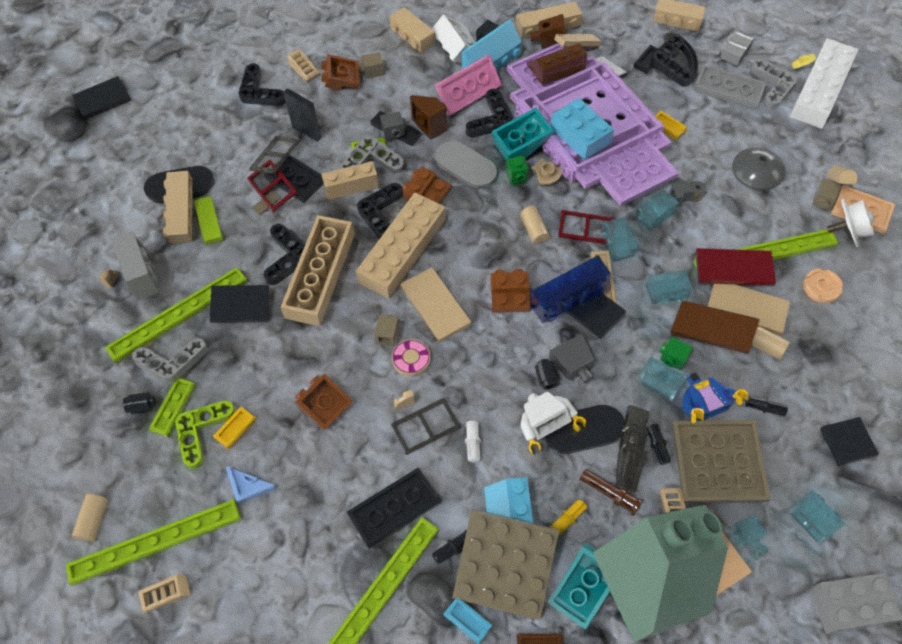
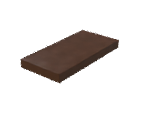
(715, 326)

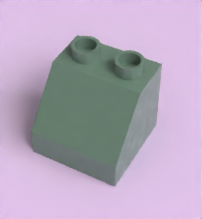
(665, 570)

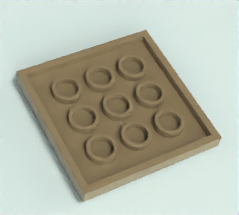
(720, 462)
(505, 564)

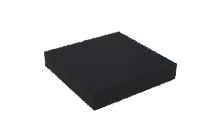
(849, 441)

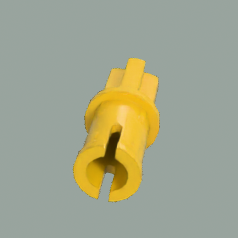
(568, 517)

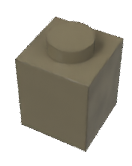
(372, 65)
(826, 194)
(386, 330)

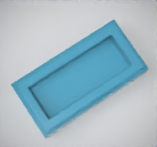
(468, 620)

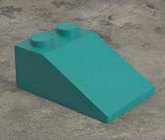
(522, 135)
(581, 588)

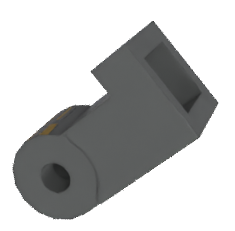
(687, 191)

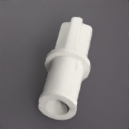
(473, 441)

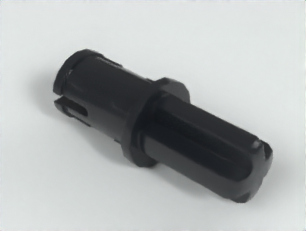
(766, 405)
(658, 444)
(449, 549)

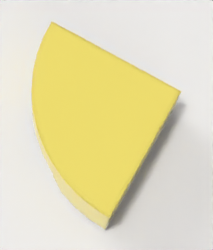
(803, 60)

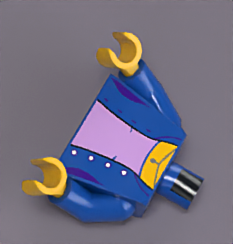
(709, 398)

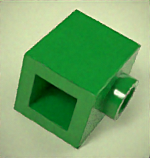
(517, 170)
(675, 353)

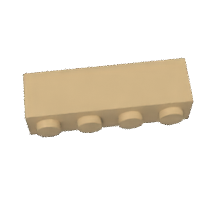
(528, 21)
(178, 207)

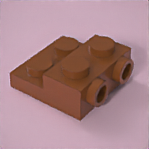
(340, 72)
(427, 185)
(510, 291)
(322, 401)

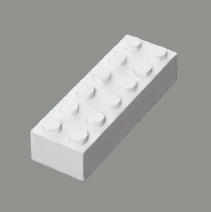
(824, 83)

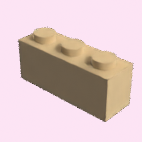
(679, 14)
(412, 29)
(350, 180)

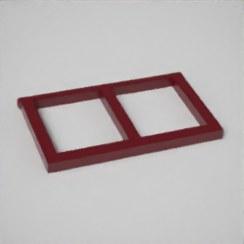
(281, 177)
(578, 237)

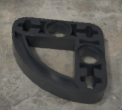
(683, 45)

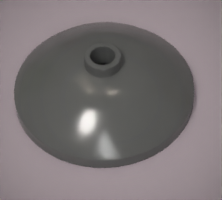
(758, 168)

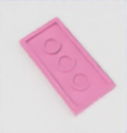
(468, 84)

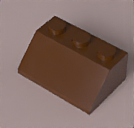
(559, 64)

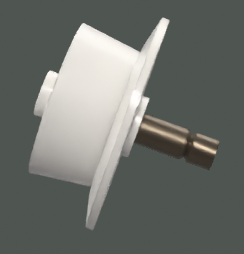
(857, 221)

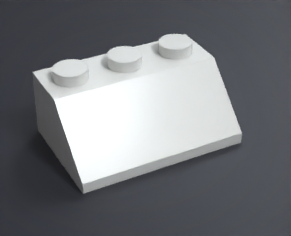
(453, 37)

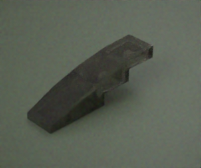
(631, 452)

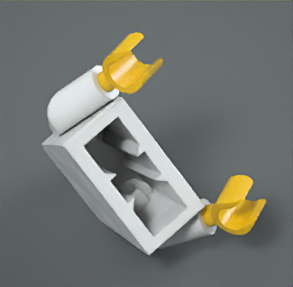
(546, 415)

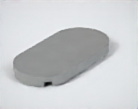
(465, 164)

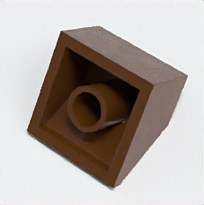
(429, 115)

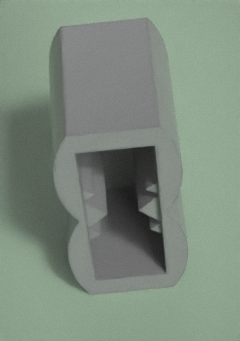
(736, 48)

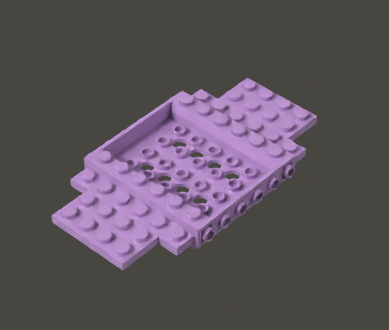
(632, 160)

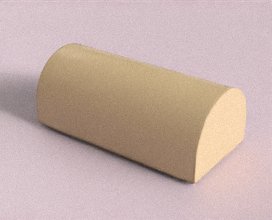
(842, 175)
(534, 224)
(770, 343)
(89, 518)

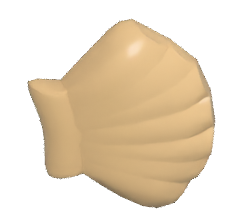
(546, 172)

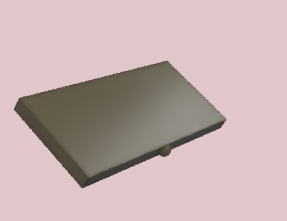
(261, 206)

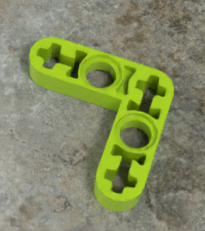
(195, 424)

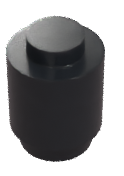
(546, 374)
(139, 403)

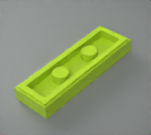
(208, 220)
(172, 407)

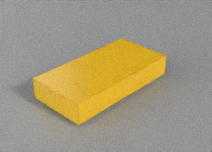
(672, 127)
(234, 428)

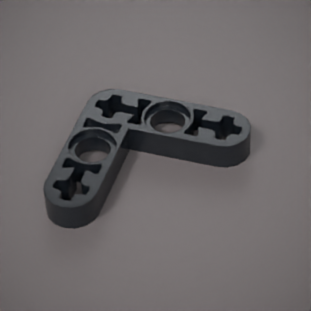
(247, 92)
(496, 117)
(374, 207)
(291, 256)

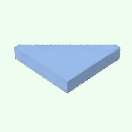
(246, 485)

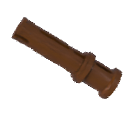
(619, 496)

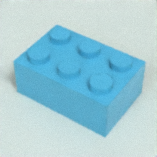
(582, 128)

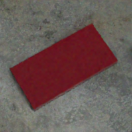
(735, 266)

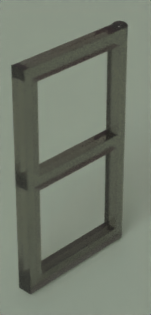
(267, 152)
(419, 413)

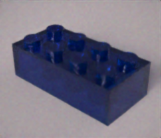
(569, 289)

